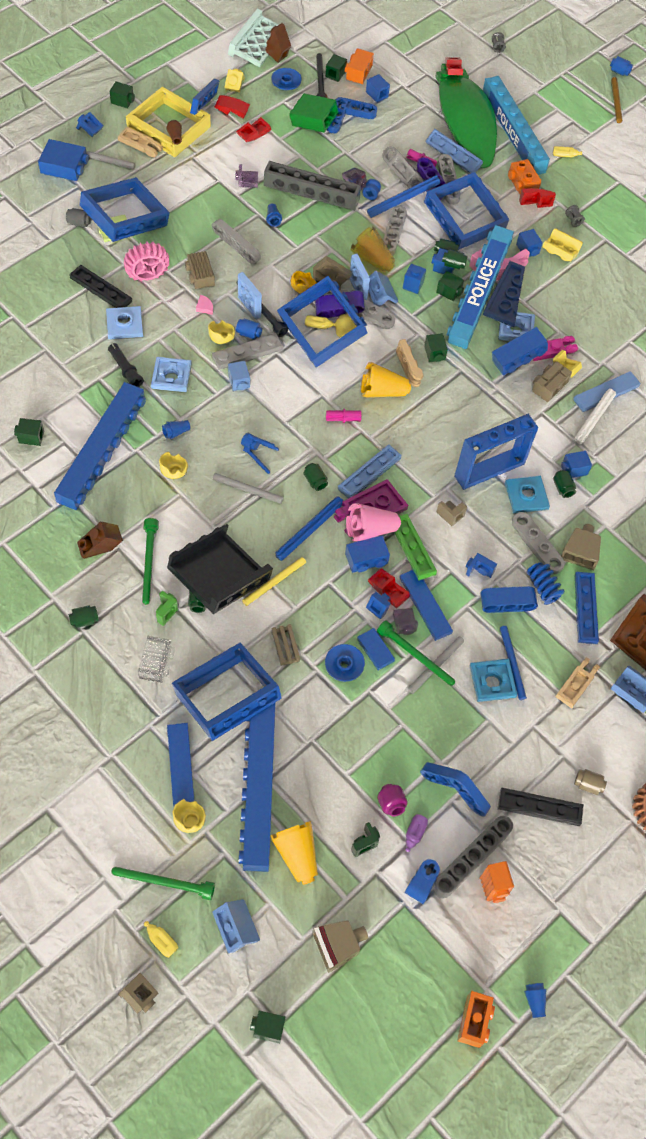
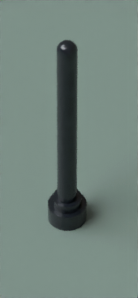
(320, 76)
(278, 327)

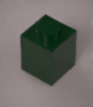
(335, 68)
(121, 94)
(450, 286)
(435, 347)
(29, 431)
(268, 1026)

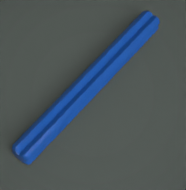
(403, 196)
(308, 529)

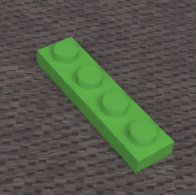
(414, 549)

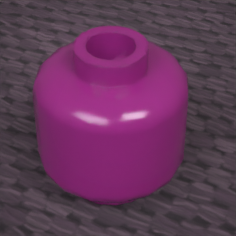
(392, 800)

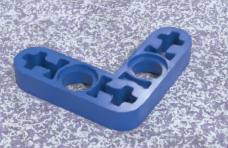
(347, 108)
(461, 782)

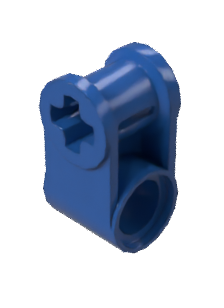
(421, 883)

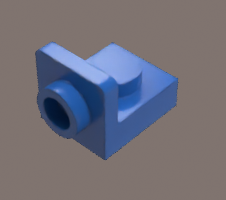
(89, 124)
(482, 564)

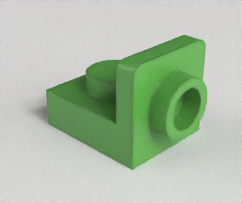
(167, 609)

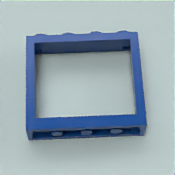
(446, 221)
(116, 231)
(308, 297)
(471, 474)
(239, 712)

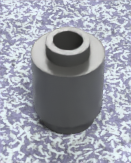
(78, 217)

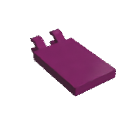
(379, 496)

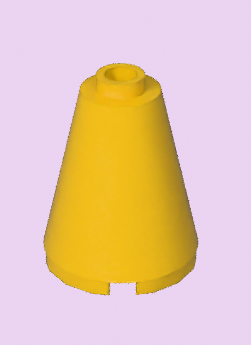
(383, 382)
(298, 851)

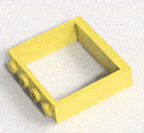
(135, 120)

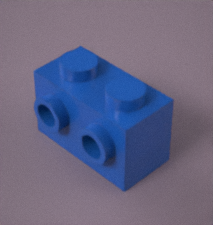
(367, 554)

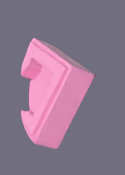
(204, 305)

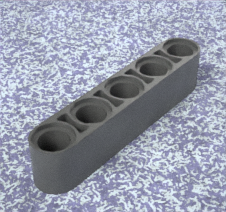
(469, 865)

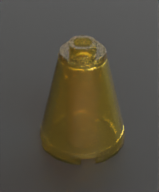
(373, 250)

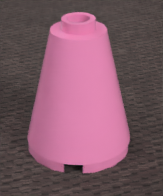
(370, 522)

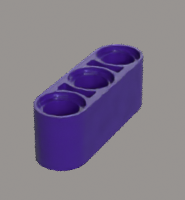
(427, 170)
(329, 307)

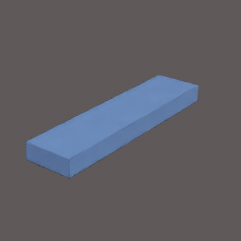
(459, 154)
(621, 385)
(369, 471)

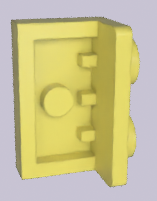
(563, 245)

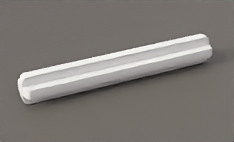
(594, 416)

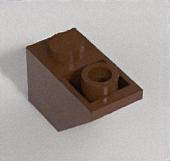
(278, 43)
(99, 540)

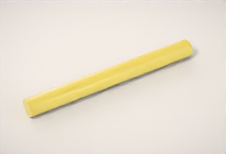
(274, 581)

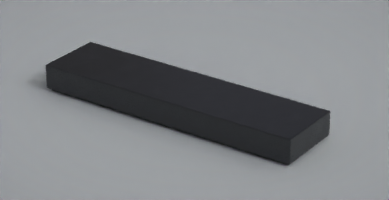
(100, 287)
(540, 806)

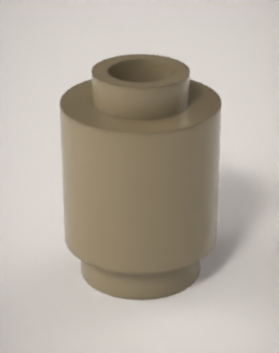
(590, 781)

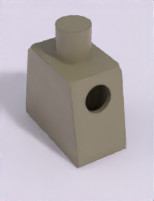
(583, 547)

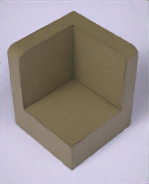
(451, 512)

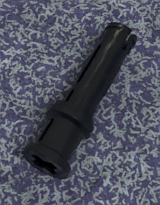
(128, 371)

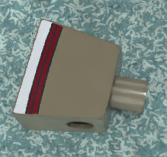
(338, 943)

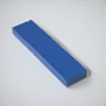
(204, 96)
(426, 605)
(586, 608)
(180, 763)

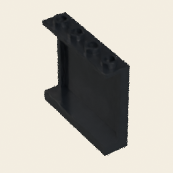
(217, 570)

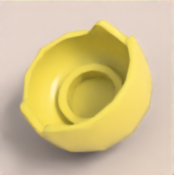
(344, 325)
(221, 332)
(173, 466)
(188, 816)

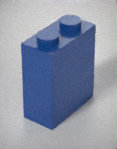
(63, 160)

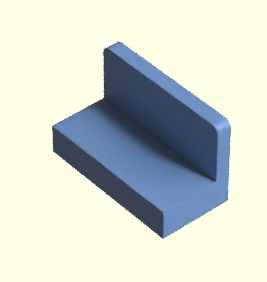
(381, 289)
(235, 925)

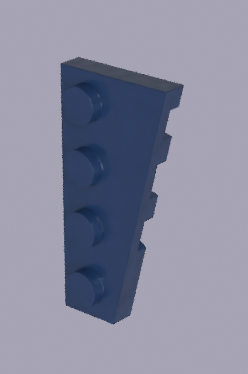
(505, 298)

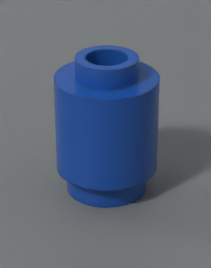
(621, 66)
(249, 328)

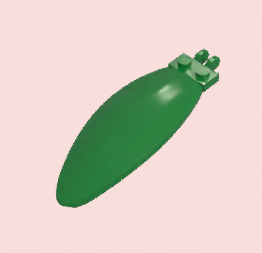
(468, 115)

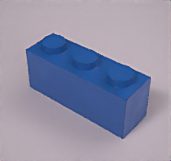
(520, 351)

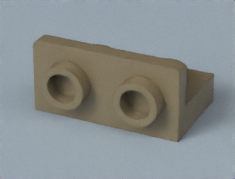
(331, 268)

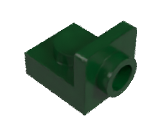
(363, 844)

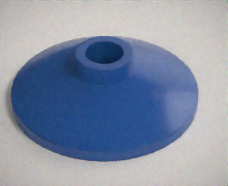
(286, 78)
(344, 654)

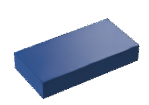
(375, 649)

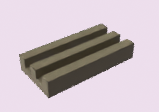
(282, 630)

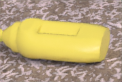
(561, 151)
(318, 322)
(161, 939)

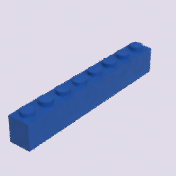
(99, 446)
(258, 791)

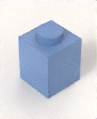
(239, 375)

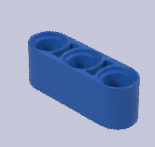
(508, 599)

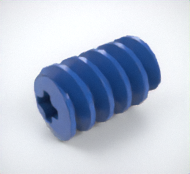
(545, 583)

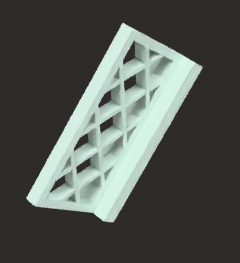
(240, 40)

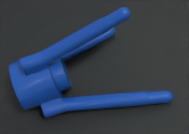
(252, 442)

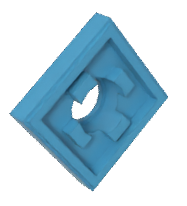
(522, 503)
(499, 669)

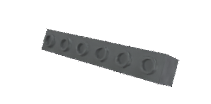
(312, 185)

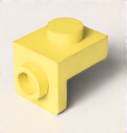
(234, 80)
(572, 365)

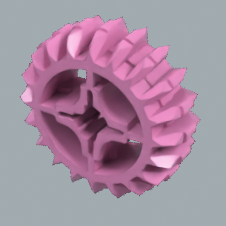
(146, 261)

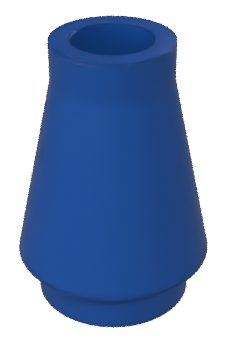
(273, 215)
(175, 428)
(536, 999)

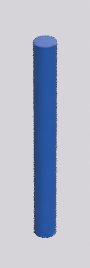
(513, 662)

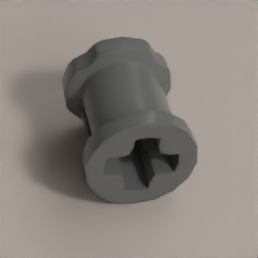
(496, 47)
(575, 216)

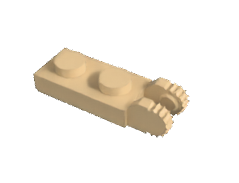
(140, 142)
(409, 364)
(576, 684)

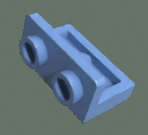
(632, 688)

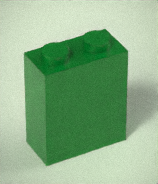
(314, 112)

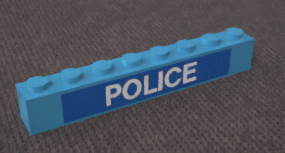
(515, 124)
(480, 287)

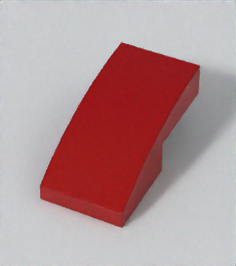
(454, 65)
(236, 106)
(254, 131)
(540, 197)
(385, 583)

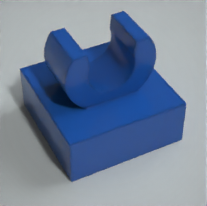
(378, 604)

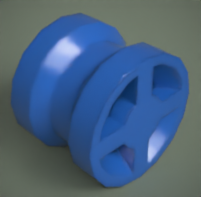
(371, 189)

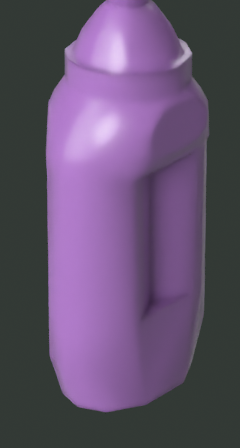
(415, 831)

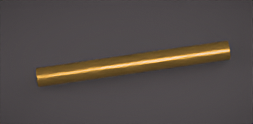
(616, 100)

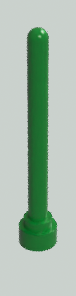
(150, 526)
(386, 630)
(205, 889)

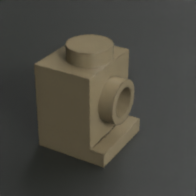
(142, 987)

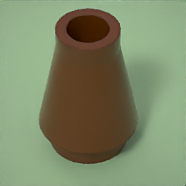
(174, 129)

